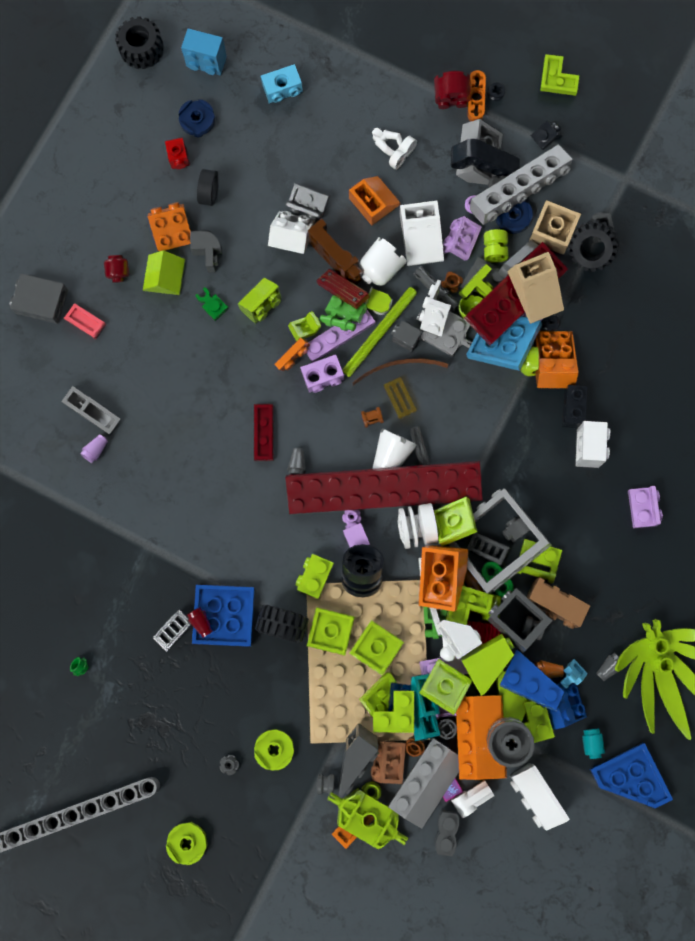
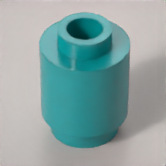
(593, 743)

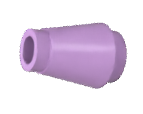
(93, 449)

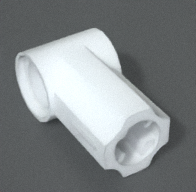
(469, 800)

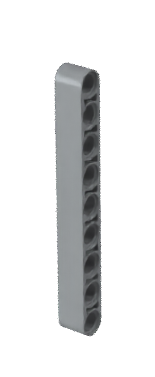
(83, 814)

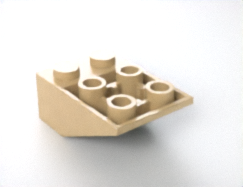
(537, 287)

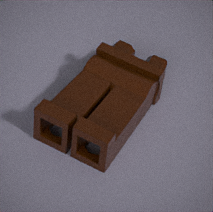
(333, 254)

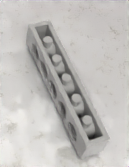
(520, 185)

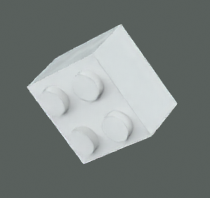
(592, 444)

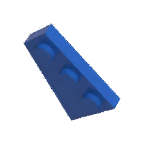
(531, 683)

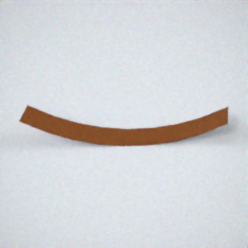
(401, 362)

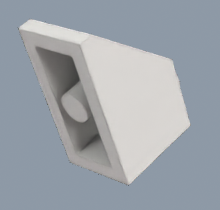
(459, 637)

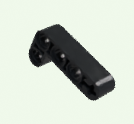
(483, 156)

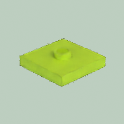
(455, 521)
(330, 631)
(376, 647)
(445, 686)

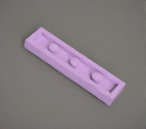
(336, 337)

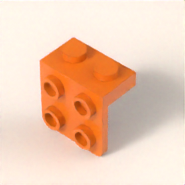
(169, 226)

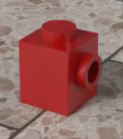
(177, 153)

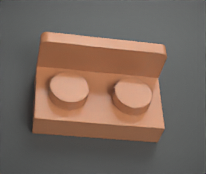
(389, 763)

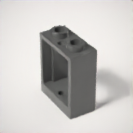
(507, 632)

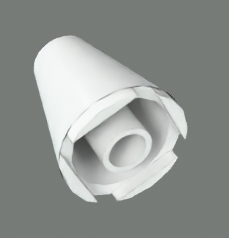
(392, 450)

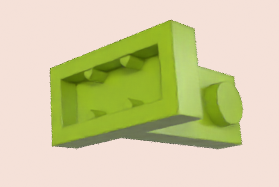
(476, 283)

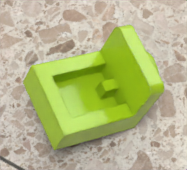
(305, 326)

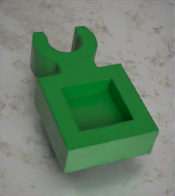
(213, 305)

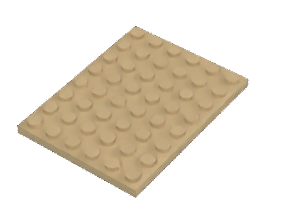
(341, 680)

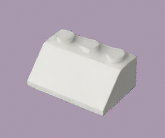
(538, 797)

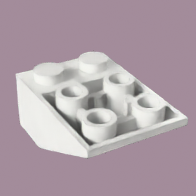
(421, 233)

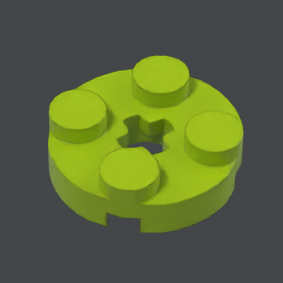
(285, 750)
(175, 840)

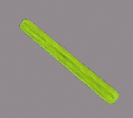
(379, 332)

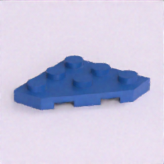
(633, 777)

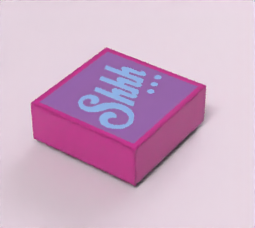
(453, 790)

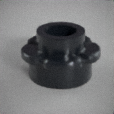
(551, 326)

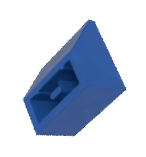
(569, 710)

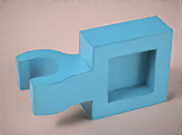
(574, 674)

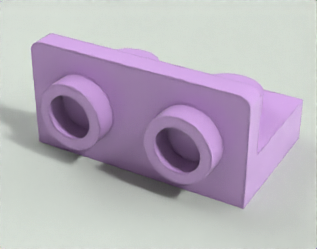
(461, 237)
(645, 507)

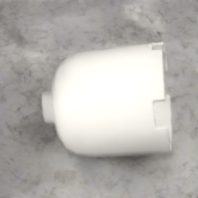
(381, 263)

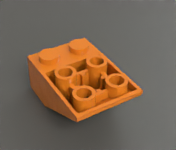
(556, 359)

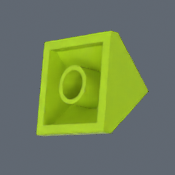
(164, 273)

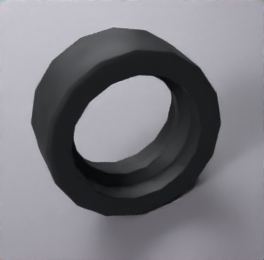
(207, 187)

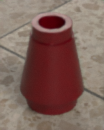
(200, 622)

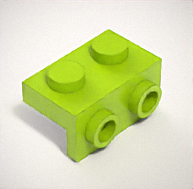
(314, 576)

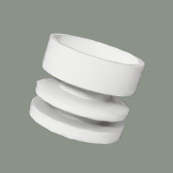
(418, 526)

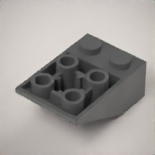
(359, 749)

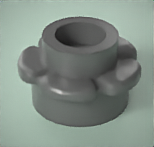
(234, 764)

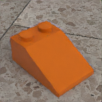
(442, 576)

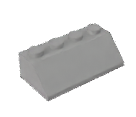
(426, 783)

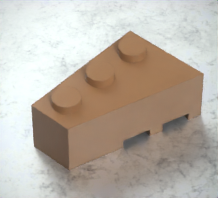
(558, 604)

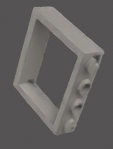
(520, 562)

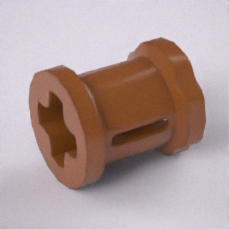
(372, 417)

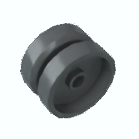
(510, 754)

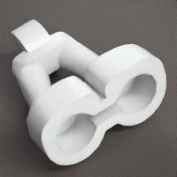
(405, 146)

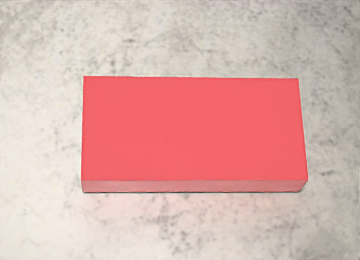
(85, 321)

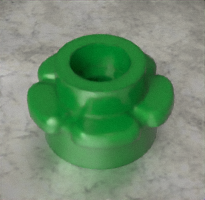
(79, 666)

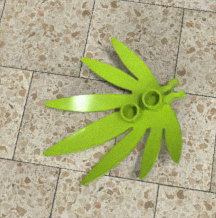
(658, 656)

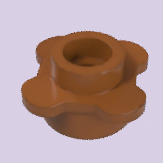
(450, 276)

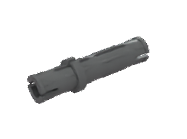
(443, 295)

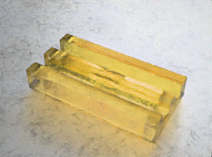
(406, 412)

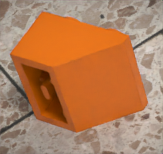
(373, 199)

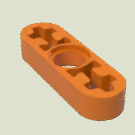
(481, 90)

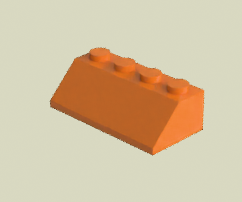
(473, 721)

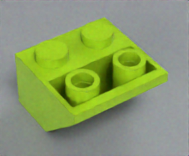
(260, 300)

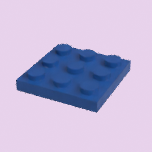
(228, 612)

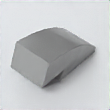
(90, 410)

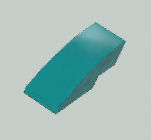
(424, 712)

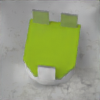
(378, 302)

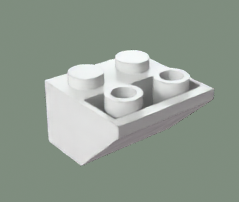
(290, 232)

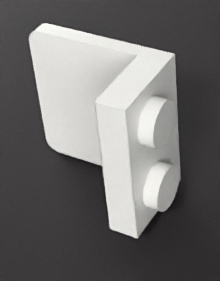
(435, 312)

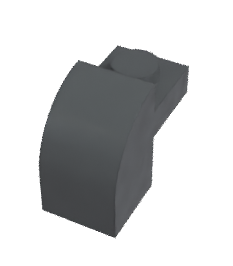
(206, 244)

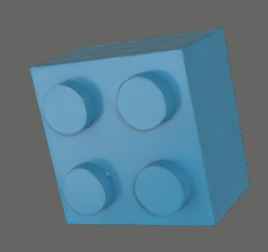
(204, 52)

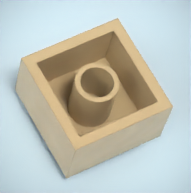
(555, 227)

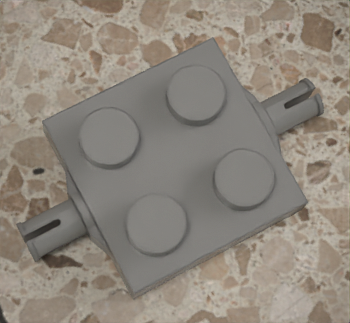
(452, 337)

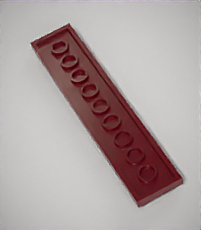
(383, 487)

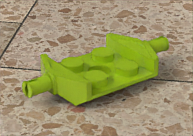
(353, 811)

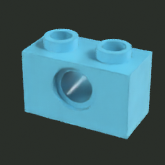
(287, 76)

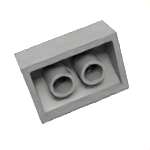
(482, 131)

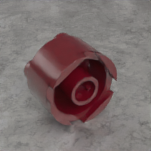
(452, 90)

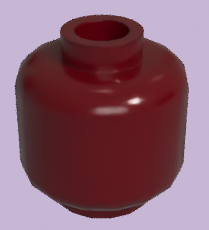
(116, 268)

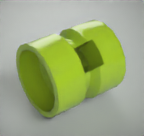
(496, 248)

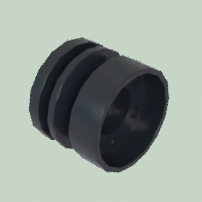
(362, 570)

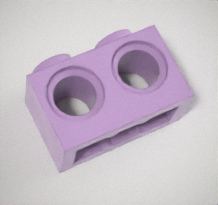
(320, 369)

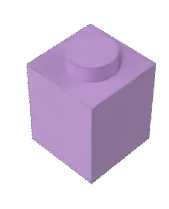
(355, 534)

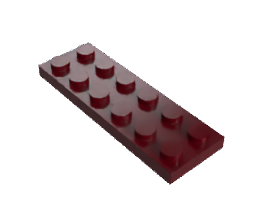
(502, 305)

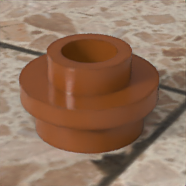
(413, 750)

